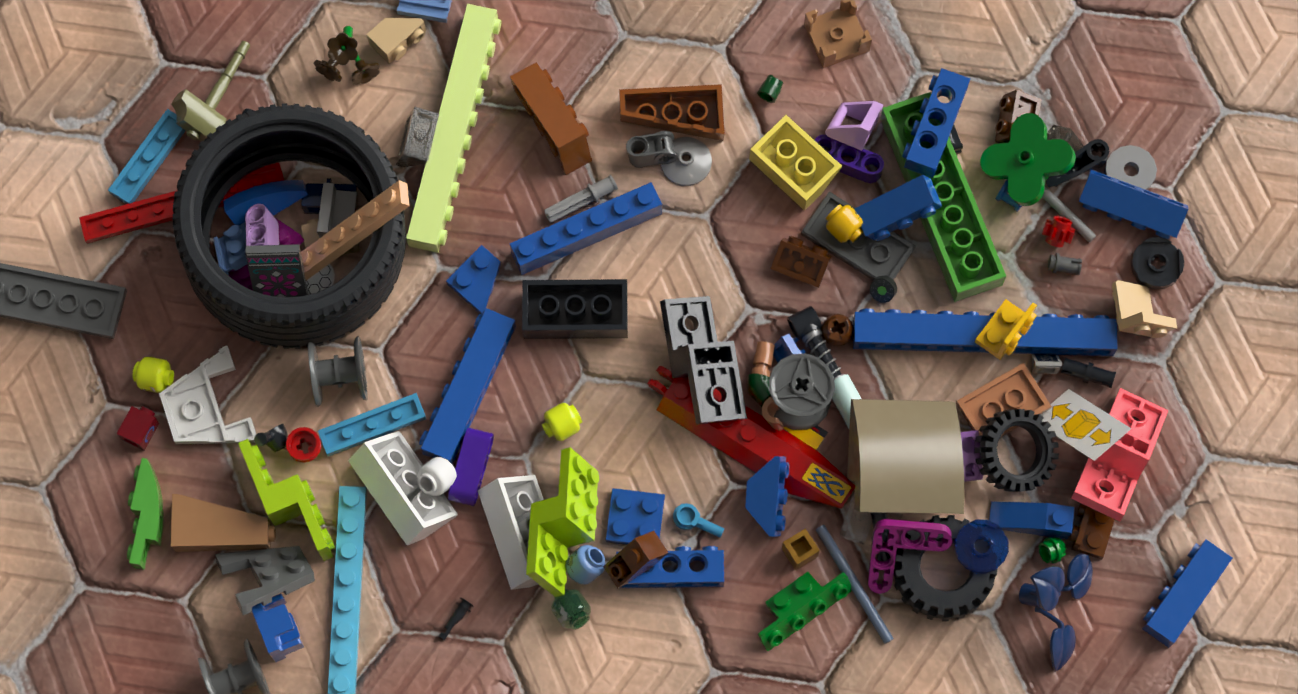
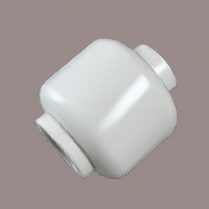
(436, 476)

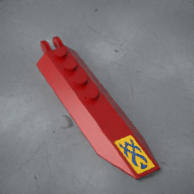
(756, 443)

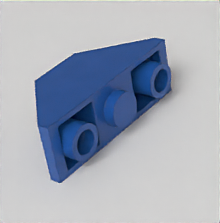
(767, 495)

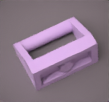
(854, 135)

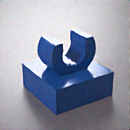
(785, 347)

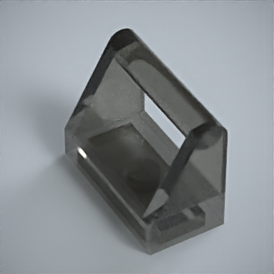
(417, 138)

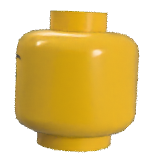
(844, 223)

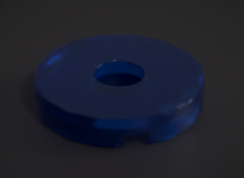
(986, 531)

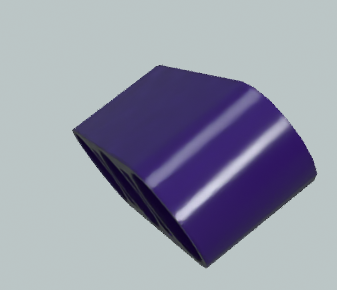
(861, 159)
(471, 466)

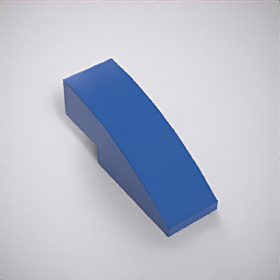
(273, 195)

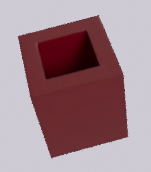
(138, 427)

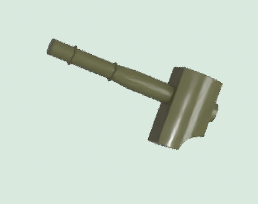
(200, 117)

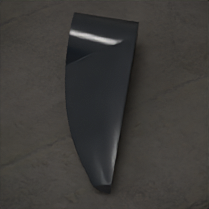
(1083, 162)

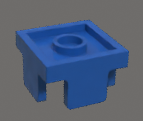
(277, 628)

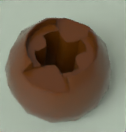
(840, 321)

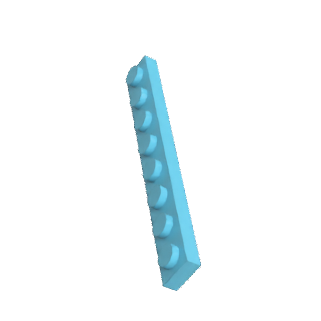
(347, 590)

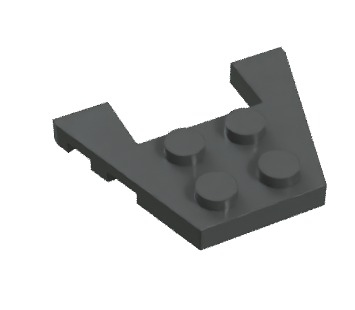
(274, 570)

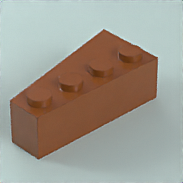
(676, 109)
(553, 117)

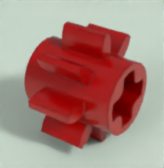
(1058, 231)

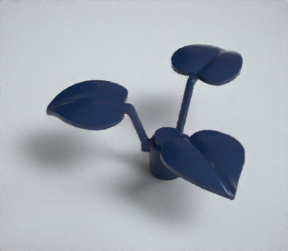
(1045, 596)

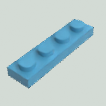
(147, 158)
(372, 424)

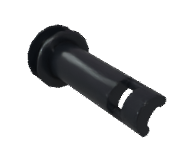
(459, 613)

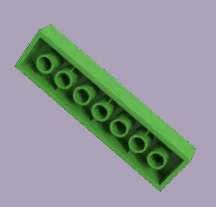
(957, 227)

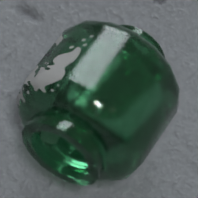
(571, 609)

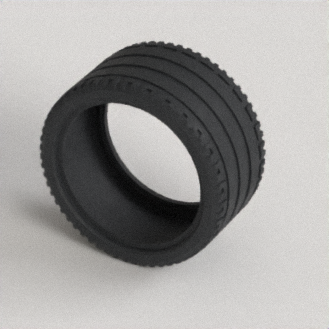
(265, 139)

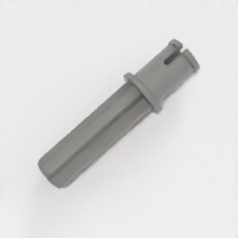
(580, 199)

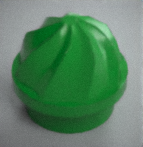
(1052, 550)

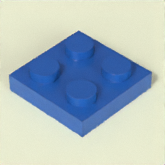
(633, 515)

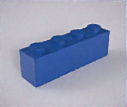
(1133, 204)
(1187, 593)

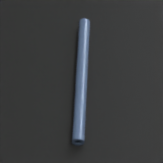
(856, 587)

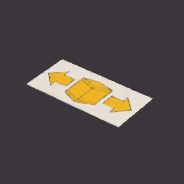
(1083, 425)

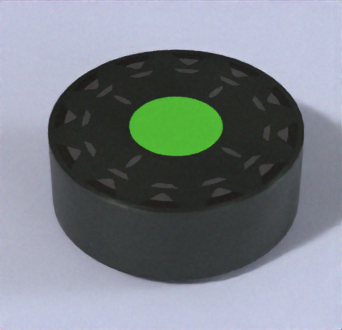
(883, 289)

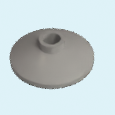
(692, 171)

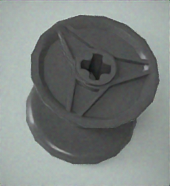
(337, 371)
(802, 389)
(237, 677)

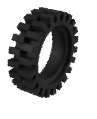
(1044, 450)

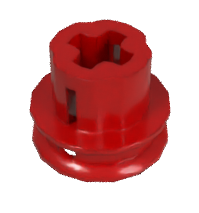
(299, 436)

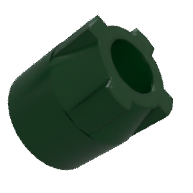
(770, 89)

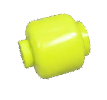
(153, 374)
(562, 421)

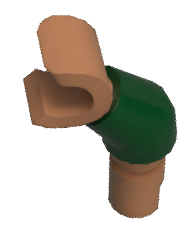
(759, 383)

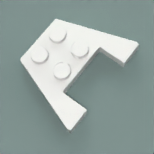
(194, 408)

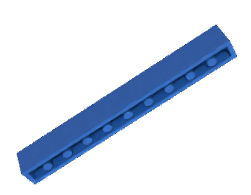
(958, 333)

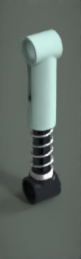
(807, 327)

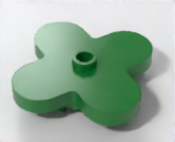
(1027, 159)

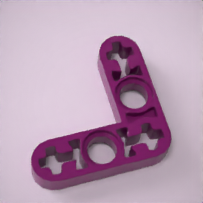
(897, 539)

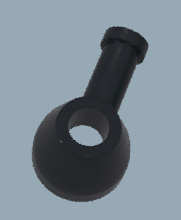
(274, 438)

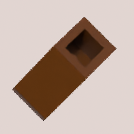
(635, 558)

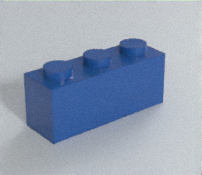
(899, 208)

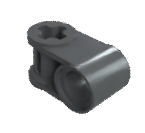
(652, 149)

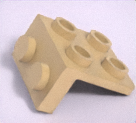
(1136, 312)

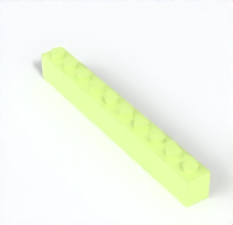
(453, 128)

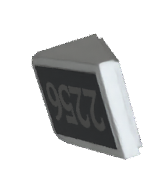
(1045, 364)

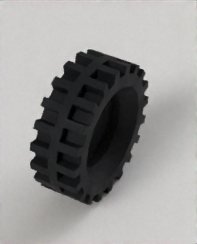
(930, 600)

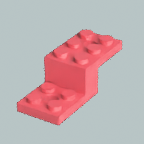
(1125, 460)

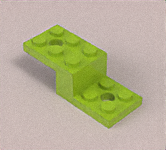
(287, 499)
(562, 522)

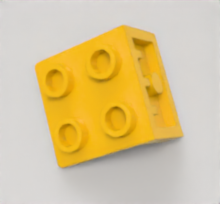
(1004, 329)

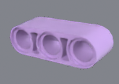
(261, 226)

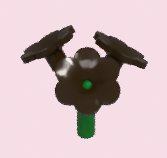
(340, 52)

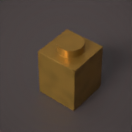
(800, 549)

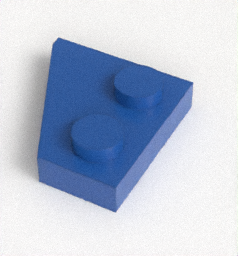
(476, 278)

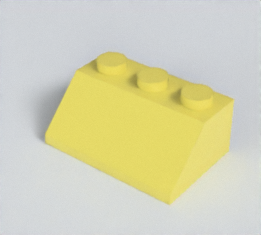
(794, 162)

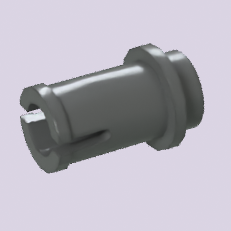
(1064, 264)

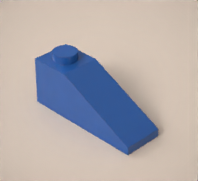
(1033, 518)

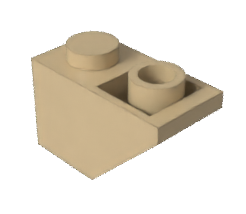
(395, 35)

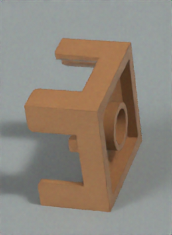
(837, 34)

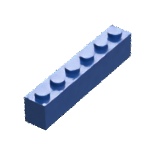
(586, 228)
(468, 386)

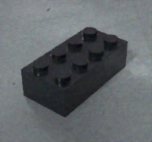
(574, 309)

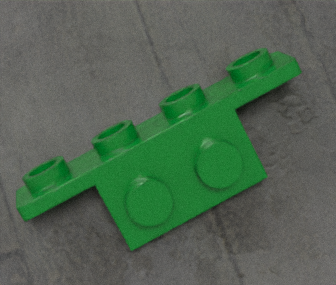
(799, 605)

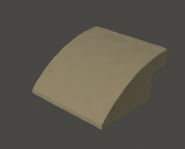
(906, 456)

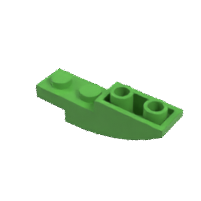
(148, 505)

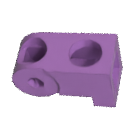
(971, 469)

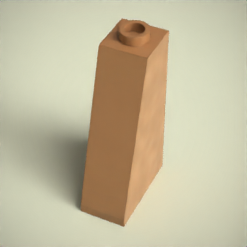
(213, 527)

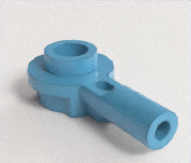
(688, 517)

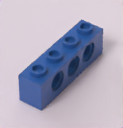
(954, 88)
(710, 576)

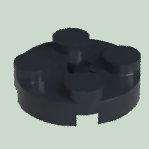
(1166, 252)

